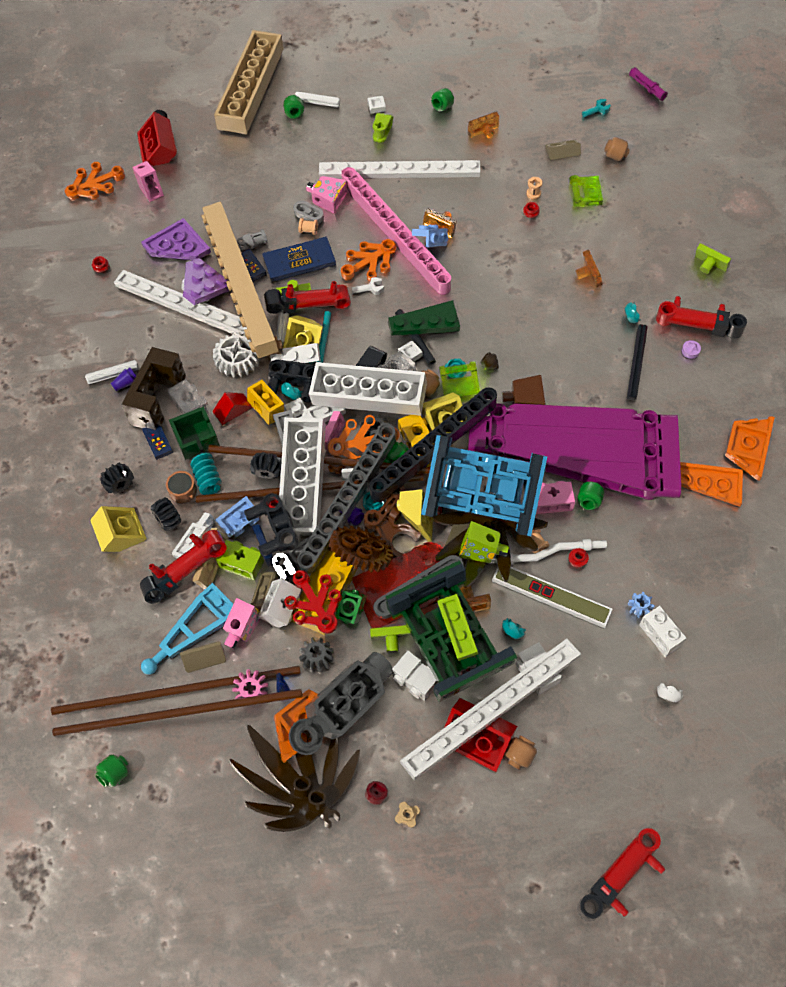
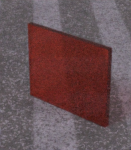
(380, 583)

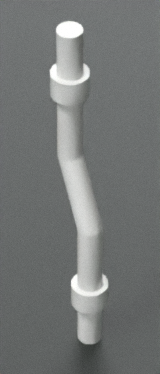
(585, 544)

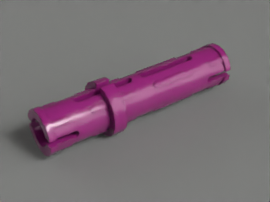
(652, 87)

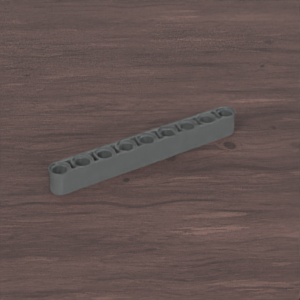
(348, 488)

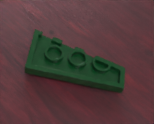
(426, 320)

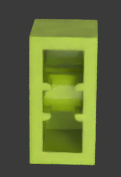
(247, 566)

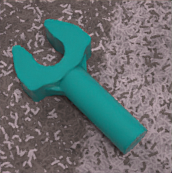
(600, 107)

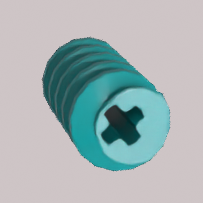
(206, 474)

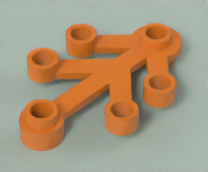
(77, 189)
(386, 248)
(359, 440)

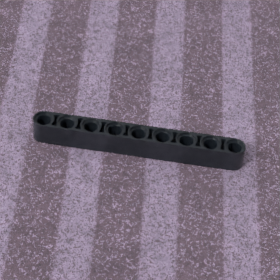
(426, 448)

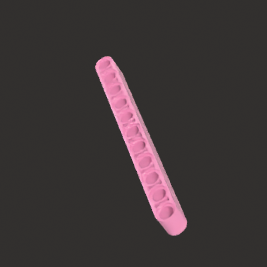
(397, 231)

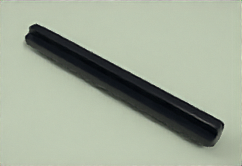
(637, 362)

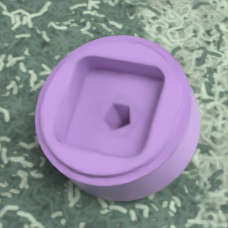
(691, 349)

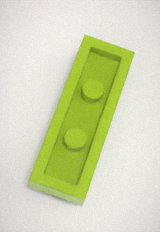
(457, 627)

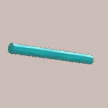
(326, 323)

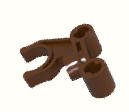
(385, 522)

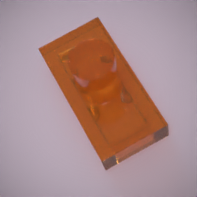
(484, 125)
(442, 220)
(589, 269)
(476, 603)

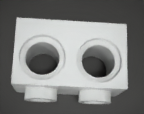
(662, 631)

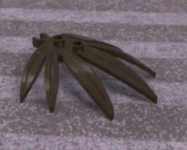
(473, 567)
(306, 796)

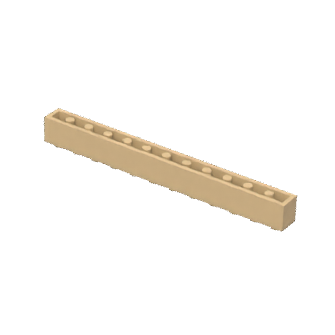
(239, 281)

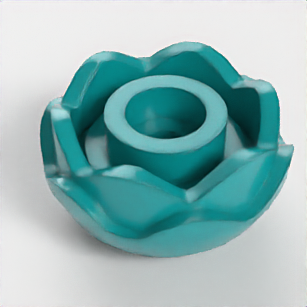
(631, 313)
(453, 362)
(290, 391)
(368, 505)
(513, 629)

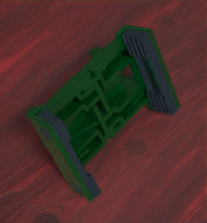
(430, 630)

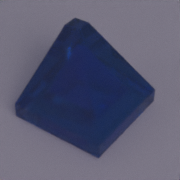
(281, 683)

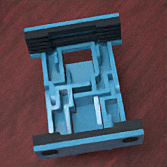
(465, 475)

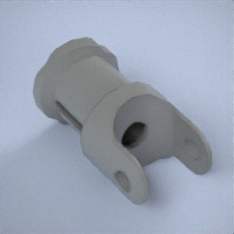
(251, 240)

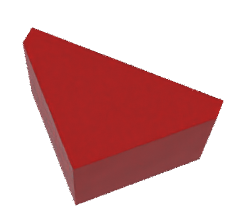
(231, 406)

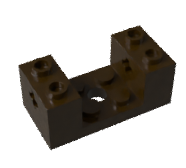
(158, 368)

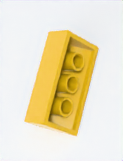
(341, 576)

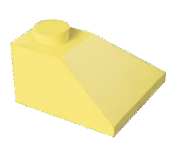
(302, 332)
(411, 506)

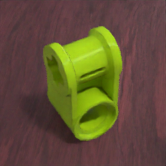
(382, 126)

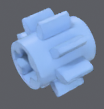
(635, 603)

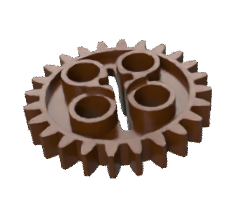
(360, 548)

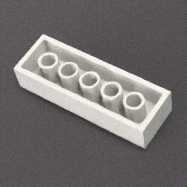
(368, 388)
(303, 472)

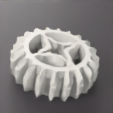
(238, 353)

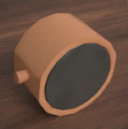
(181, 487)

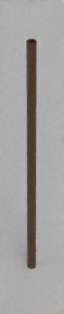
(327, 460)
(263, 492)
(166, 691)
(178, 712)

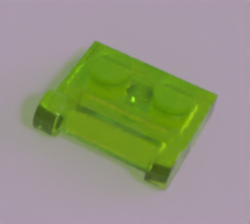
(591, 190)
(460, 386)

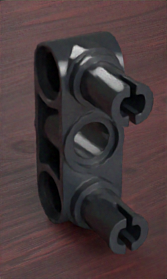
(293, 373)
(279, 521)

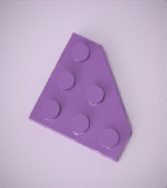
(176, 242)
(202, 282)

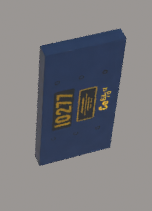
(299, 259)

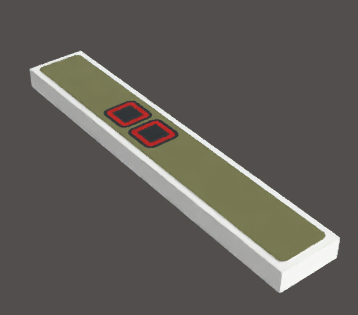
(555, 596)

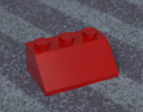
(156, 140)
(488, 745)

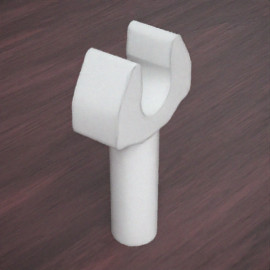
(372, 286)

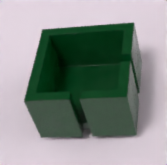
(194, 432)

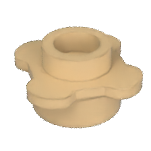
(401, 818)

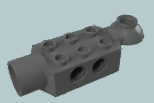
(341, 703)

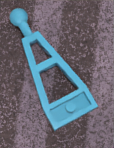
(215, 602)

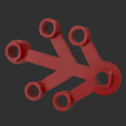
(316, 603)

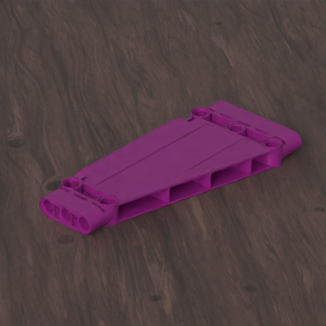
(589, 445)

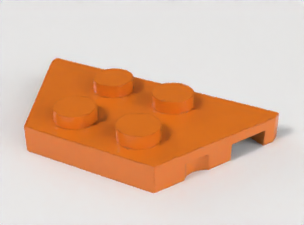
(749, 444)
(286, 718)

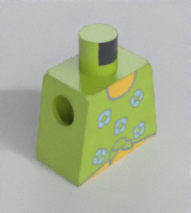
(481, 544)

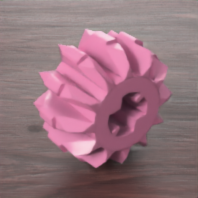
(254, 681)

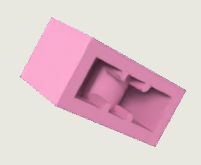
(556, 498)

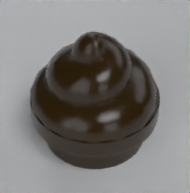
(490, 361)

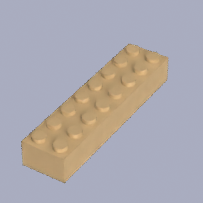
(249, 82)

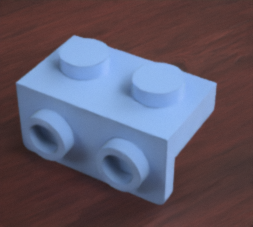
(434, 235)
(234, 518)

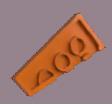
(713, 481)

